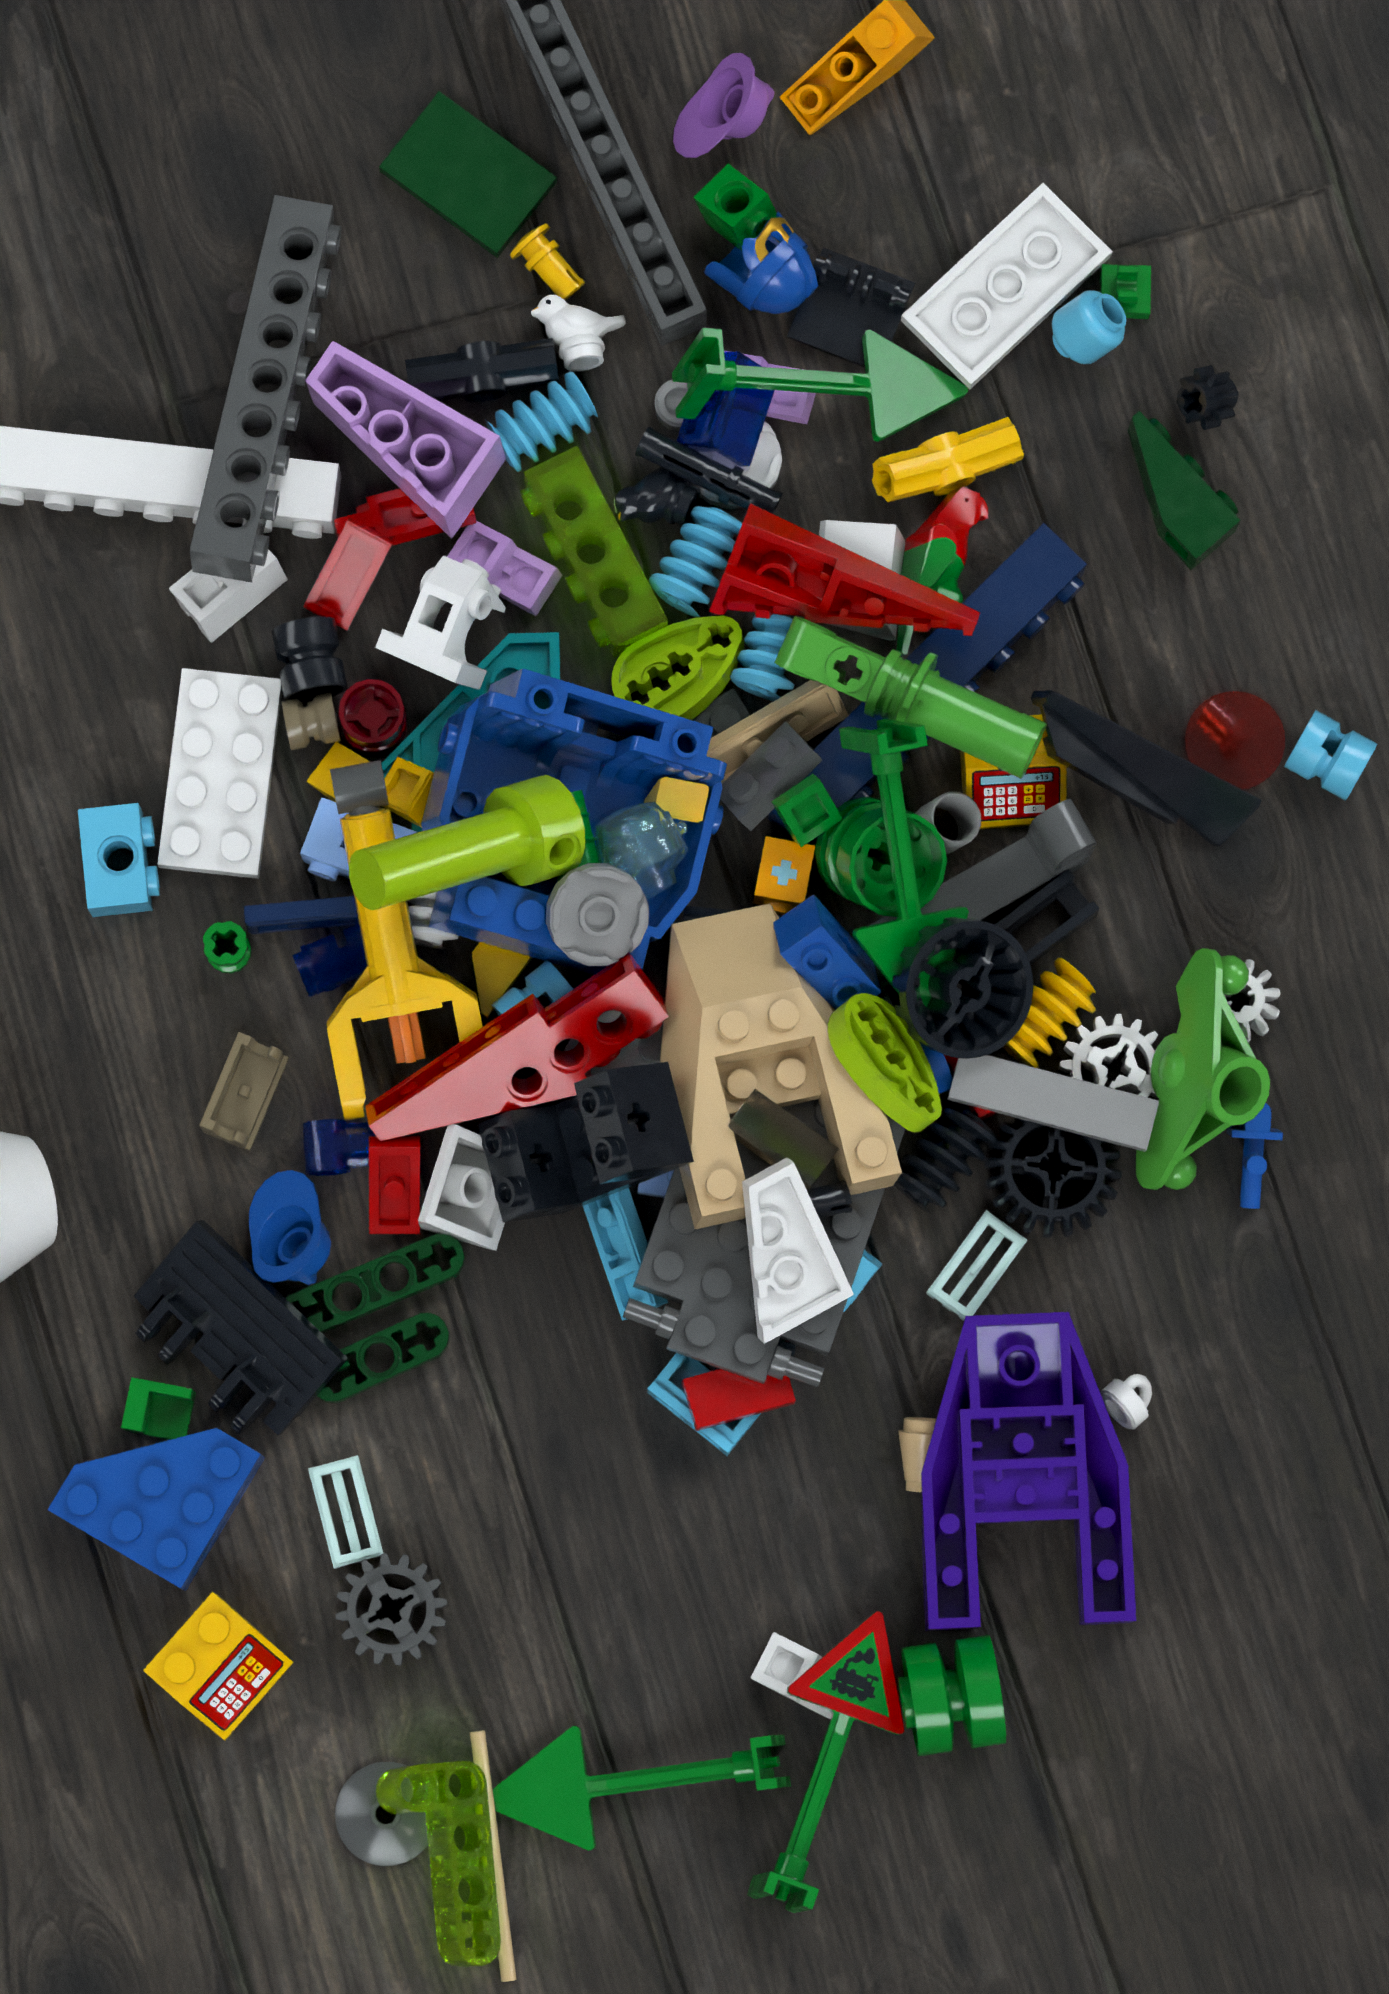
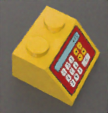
(1011, 800)
(218, 1666)

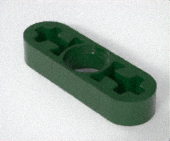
(419, 1352)

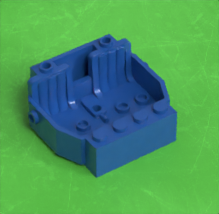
(549, 727)

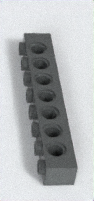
(607, 167)
(291, 229)

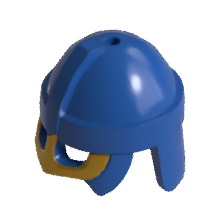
(766, 272)

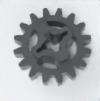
(403, 1630)

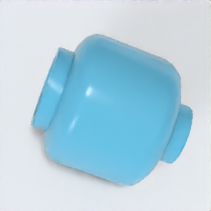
(1088, 327)

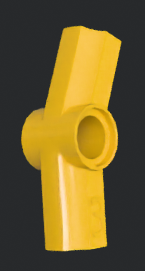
(947, 461)

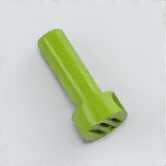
(525, 833)

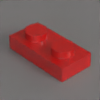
(394, 1185)

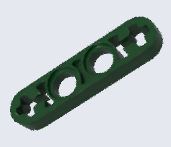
(368, 1280)

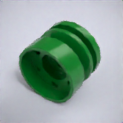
(868, 879)

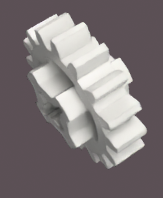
(1093, 1057)

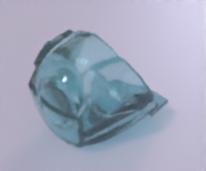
(643, 844)

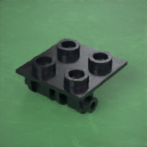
(847, 304)

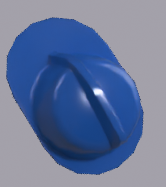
(288, 1229)

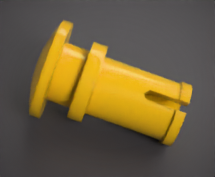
(547, 262)

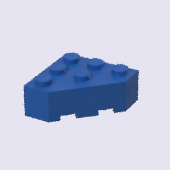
(161, 1499)

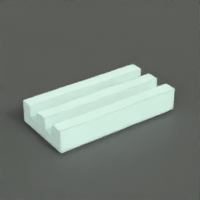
(951, 1301)
(357, 1554)

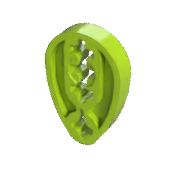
(690, 645)
(885, 1060)

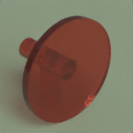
(1236, 738)

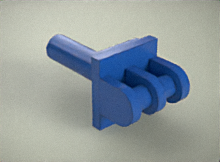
(1253, 1162)

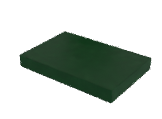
(468, 174)

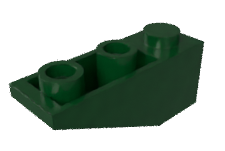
(1182, 504)

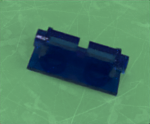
(327, 966)

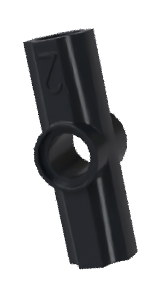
(484, 370)

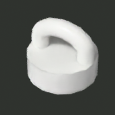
(1124, 1402)

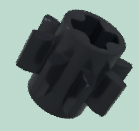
(1207, 397)

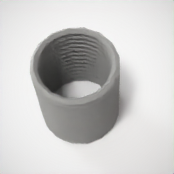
(964, 812)

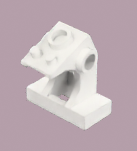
(444, 652)

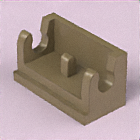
(244, 1092)

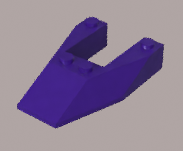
(1024, 1443)

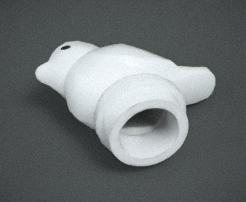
(576, 331)

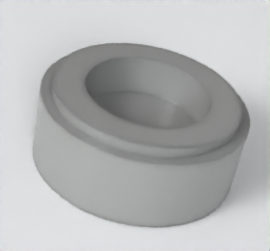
(666, 401)

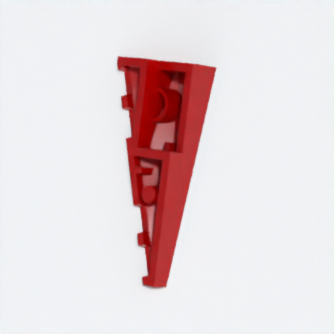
(805, 575)

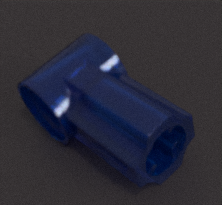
(335, 1146)

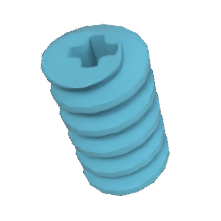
(544, 420)
(695, 559)
(760, 672)

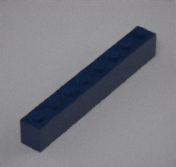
(1010, 605)

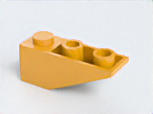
(857, 64)

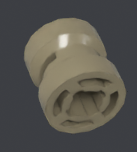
(314, 720)

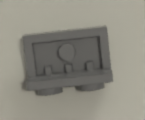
(768, 774)

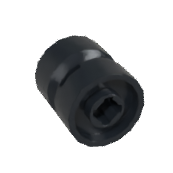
(308, 652)

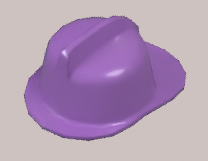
(723, 108)

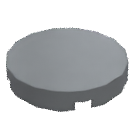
(597, 914)

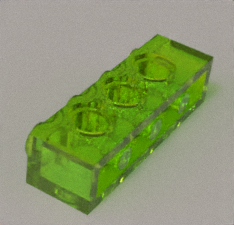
(570, 479)

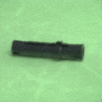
(706, 472)

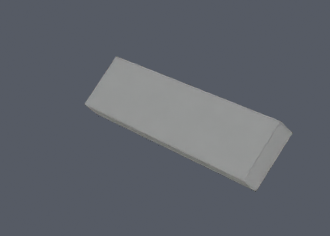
(1054, 1100)

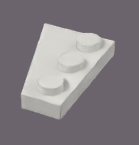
(789, 1252)

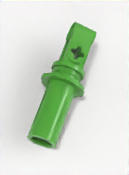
(915, 695)

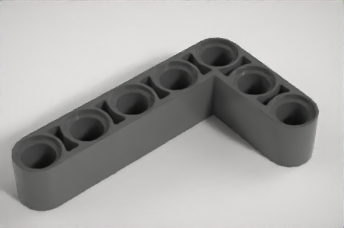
(1052, 845)

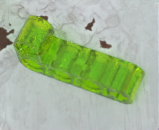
(449, 1863)

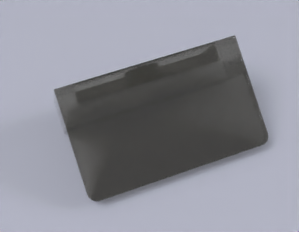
(778, 1135)

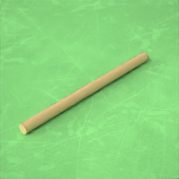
(505, 1954)

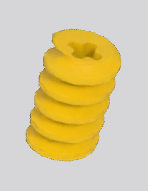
(1049, 1010)

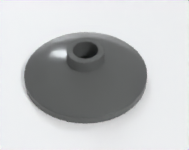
(361, 1830)

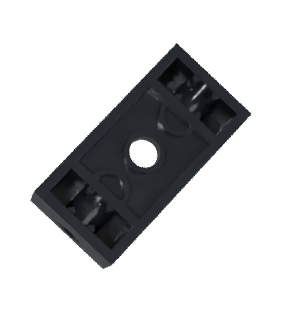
(602, 1141)

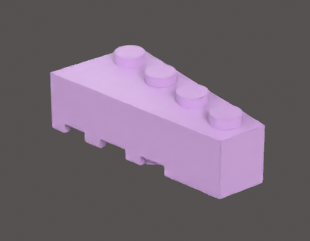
(414, 439)

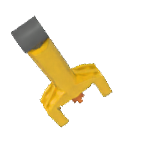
(395, 978)

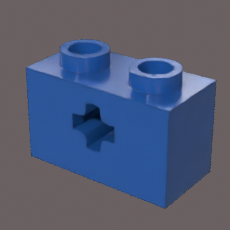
(825, 953)

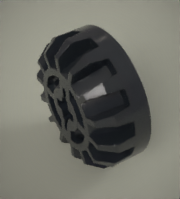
(992, 996)

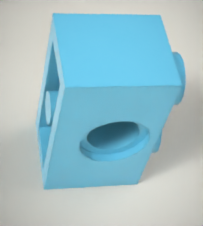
(102, 833)

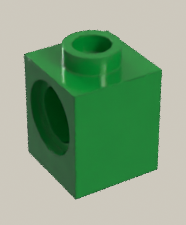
(734, 206)

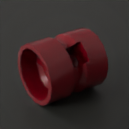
(373, 717)

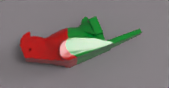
(940, 547)

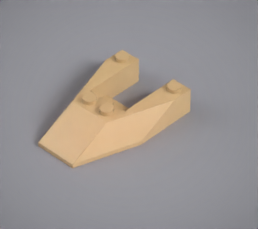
(747, 1025)

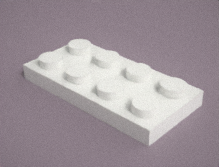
(1006, 286)
(220, 773)

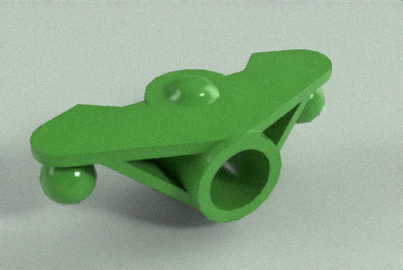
(1201, 1073)

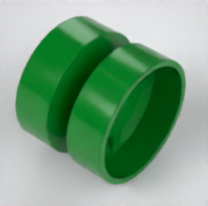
(939, 1697)

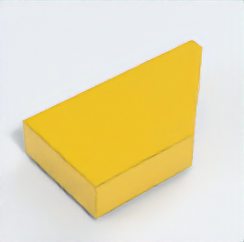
(495, 973)

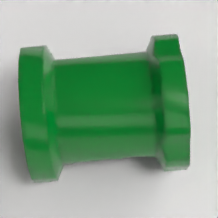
(227, 931)

